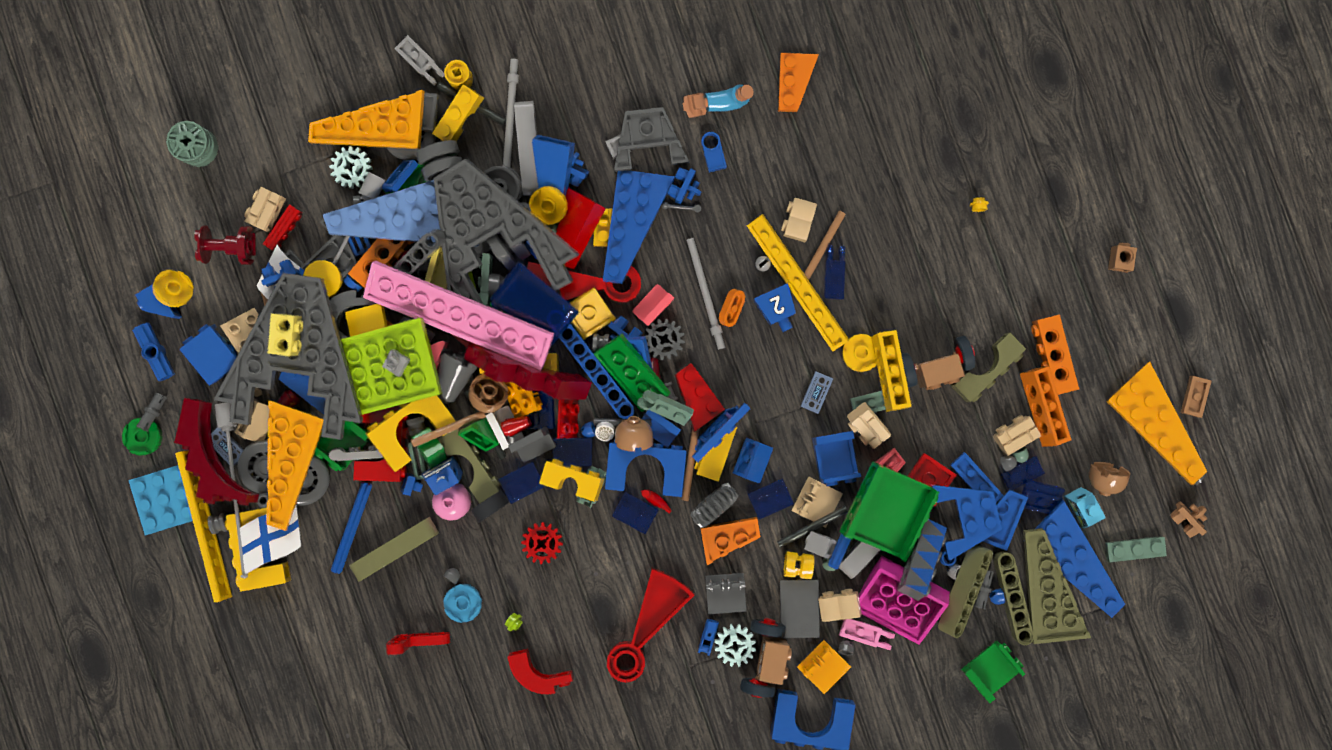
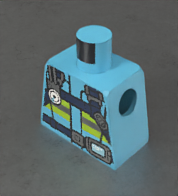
(1086, 508)

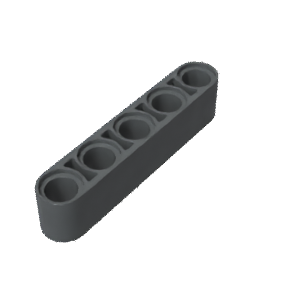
(428, 248)

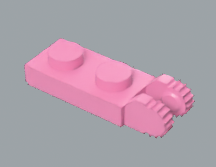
(865, 633)

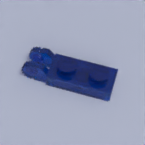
(834, 274)

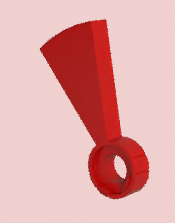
(583, 283)
(660, 603)

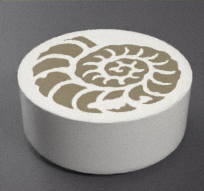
(604, 431)

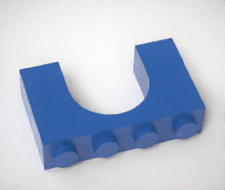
(671, 459)
(834, 735)

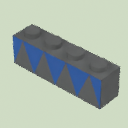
(921, 564)

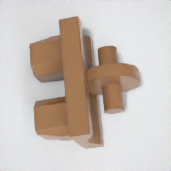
(1195, 525)

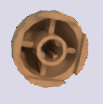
(487, 394)
(633, 434)
(1108, 479)

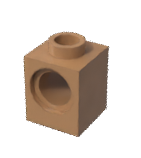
(1116, 263)

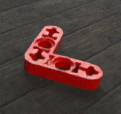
(402, 642)

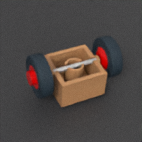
(940, 370)
(771, 661)

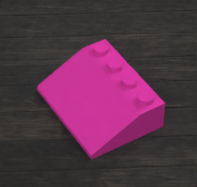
(896, 610)

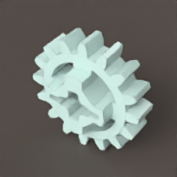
(342, 170)
(727, 646)

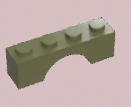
(1005, 352)
(483, 483)

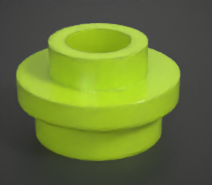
(513, 622)

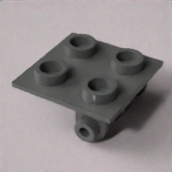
(726, 593)

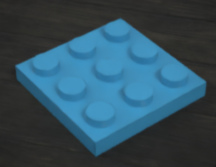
(161, 500)

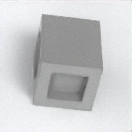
(820, 544)

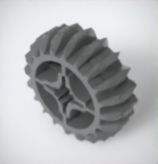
(714, 505)

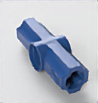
(147, 341)

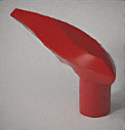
(655, 500)

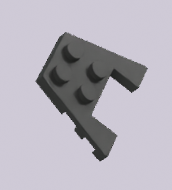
(645, 130)
(328, 253)

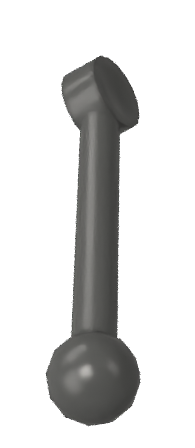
(697, 208)

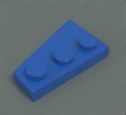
(1009, 512)

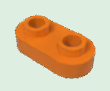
(732, 307)

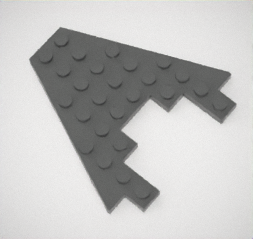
(319, 357)

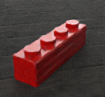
(283, 227)

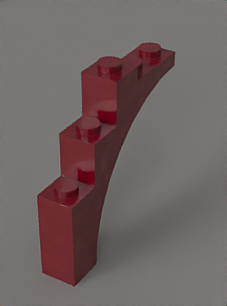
(505, 369)
(202, 460)

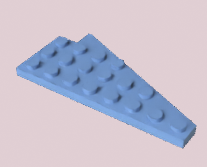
(395, 216)

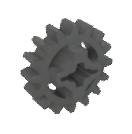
(675, 345)

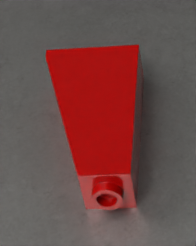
(579, 223)

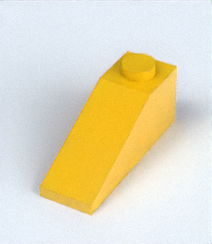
(713, 462)

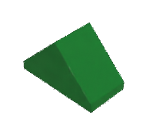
(480, 435)
(432, 451)

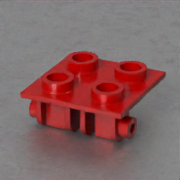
(567, 418)

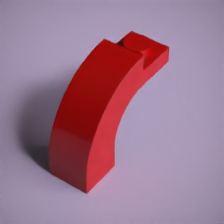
(532, 679)

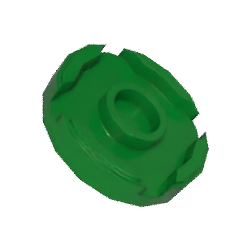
(139, 441)

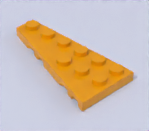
(382, 124)
(1152, 415)
(290, 453)

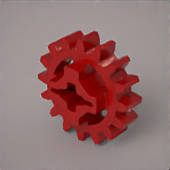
(536, 536)

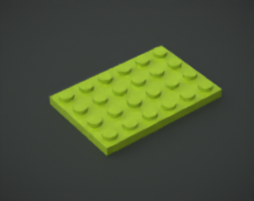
(380, 388)

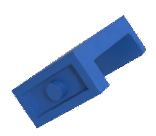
(209, 354)
(835, 458)

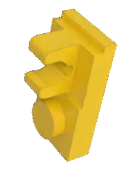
(602, 230)

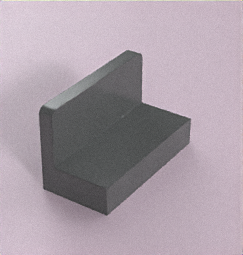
(533, 444)

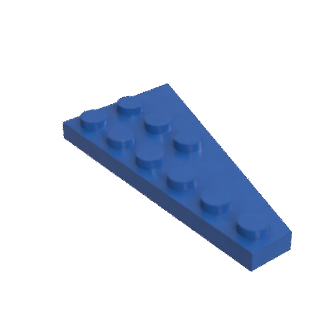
(633, 212)
(1079, 560)

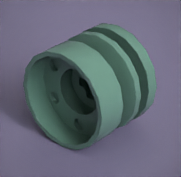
(199, 151)

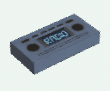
(816, 392)
(220, 445)

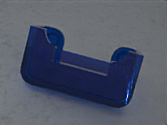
(533, 301)

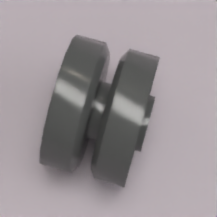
(438, 158)
(508, 177)
(504, 252)

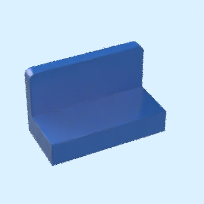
(662, 429)
(752, 460)

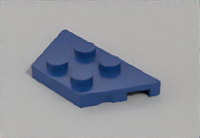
(713, 434)

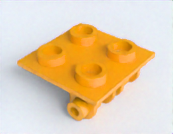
(522, 401)
(823, 666)

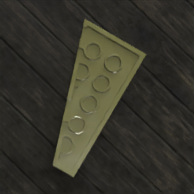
(1051, 602)

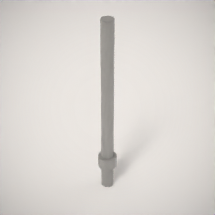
(512, 79)
(716, 329)

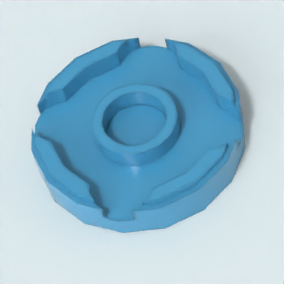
(462, 603)

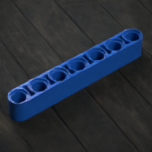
(595, 373)

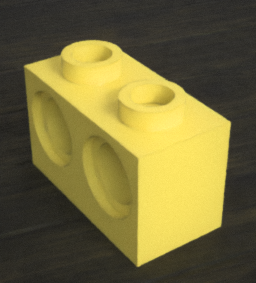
(279, 333)

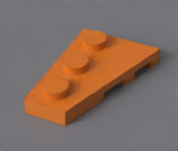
(793, 79)
(728, 536)

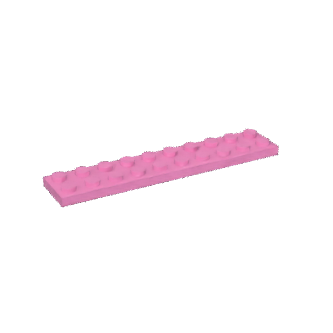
(458, 315)

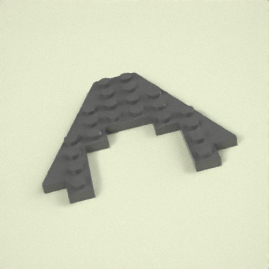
(477, 208)

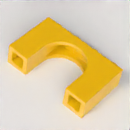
(384, 434)
(265, 574)

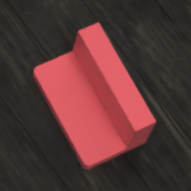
(653, 305)

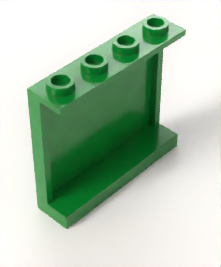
(889, 511)

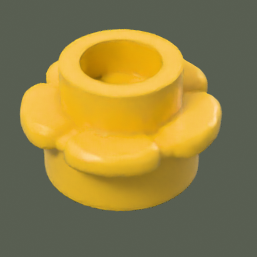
(979, 204)

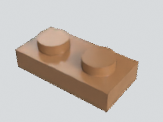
(1196, 396)

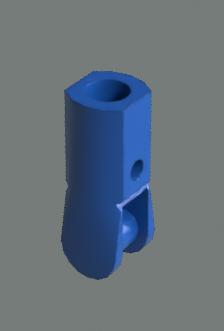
(708, 634)

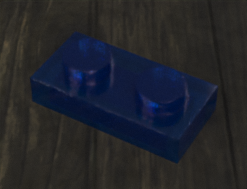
(1027, 470)

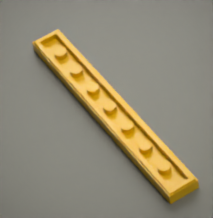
(798, 282)
(207, 541)

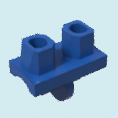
(577, 172)
(686, 177)
(272, 278)
(618, 326)

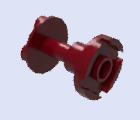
(241, 245)

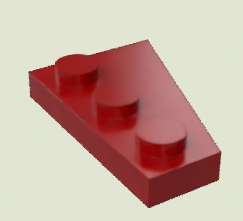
(697, 396)

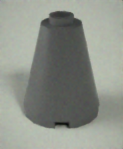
(453, 374)

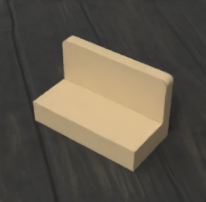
(259, 425)

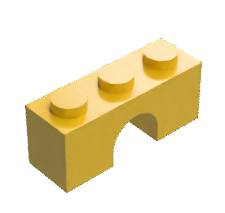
(462, 106)
(588, 483)

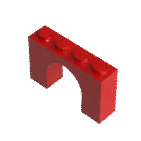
(380, 470)

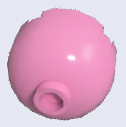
(452, 502)

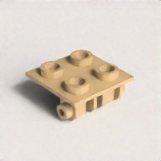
(239, 328)
(816, 500)

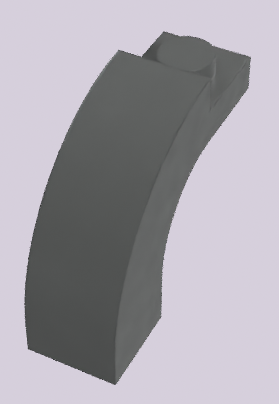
(346, 302)

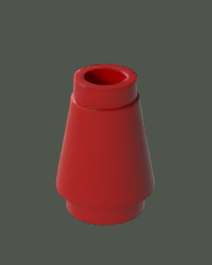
(515, 425)

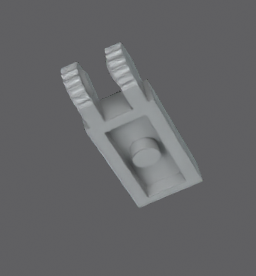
(418, 59)
(354, 453)

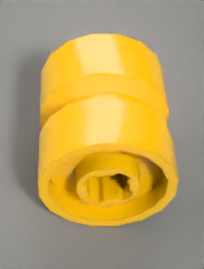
(458, 74)
(805, 568)

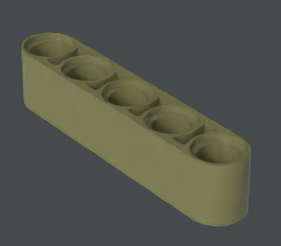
(394, 549)
(965, 590)
(1019, 604)

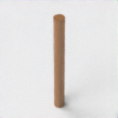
(824, 244)
(448, 428)
(690, 466)

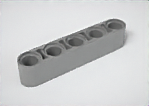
(526, 131)
(857, 558)

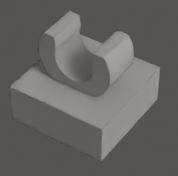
(396, 362)

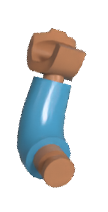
(724, 100)

